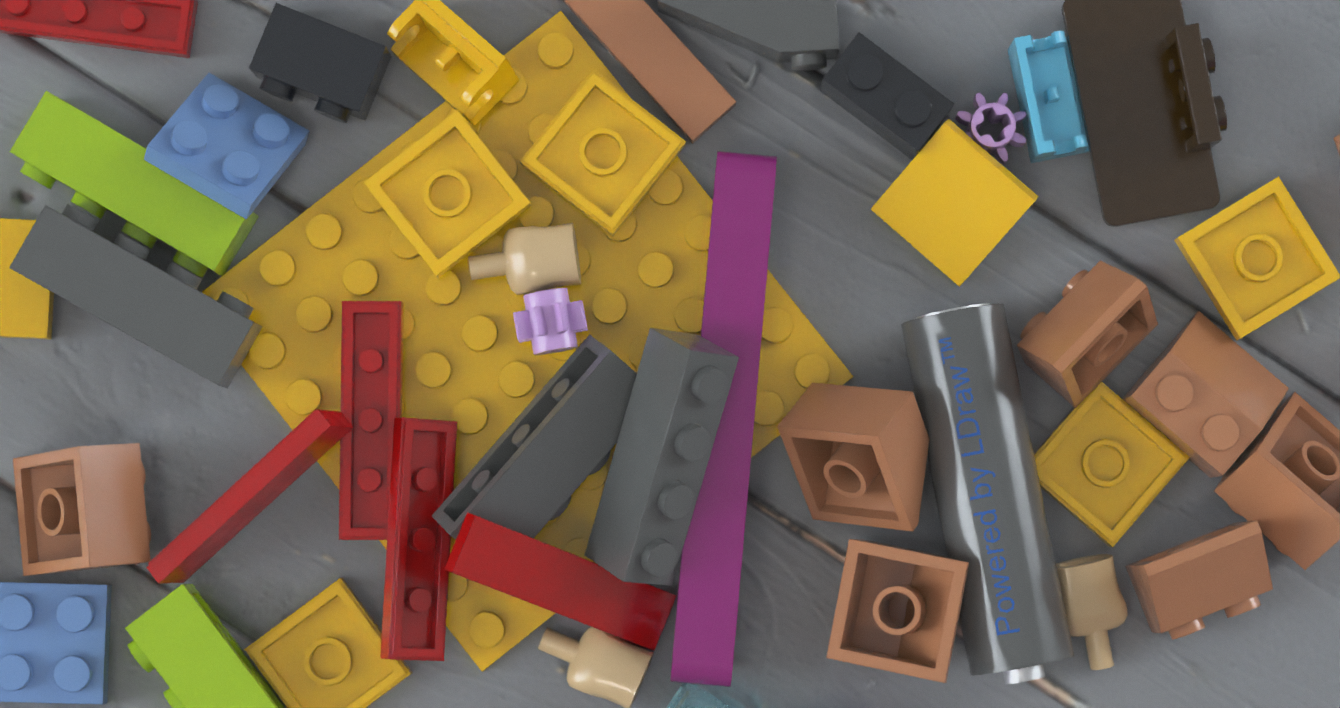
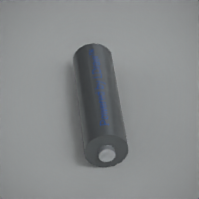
(988, 490)

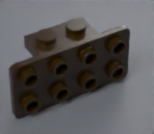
(1146, 107)

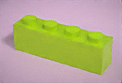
(113, 176)
(197, 655)

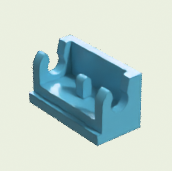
(1048, 96)

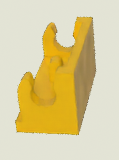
(451, 58)

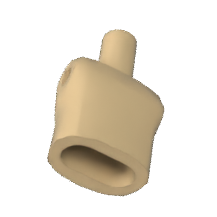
(533, 259)
(1092, 604)
(600, 663)

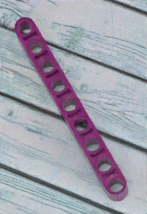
(734, 322)

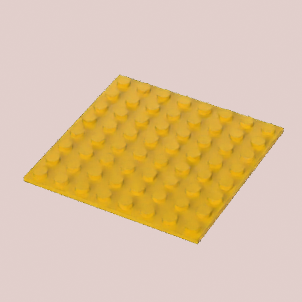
(462, 331)

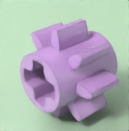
(995, 113)
(550, 321)

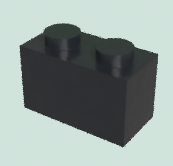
(319, 63)
(886, 96)

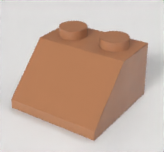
(1088, 330)
(1207, 395)
(858, 454)
(1290, 482)
(82, 509)
(1202, 577)
(897, 609)

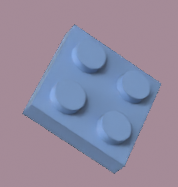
(226, 145)
(54, 642)

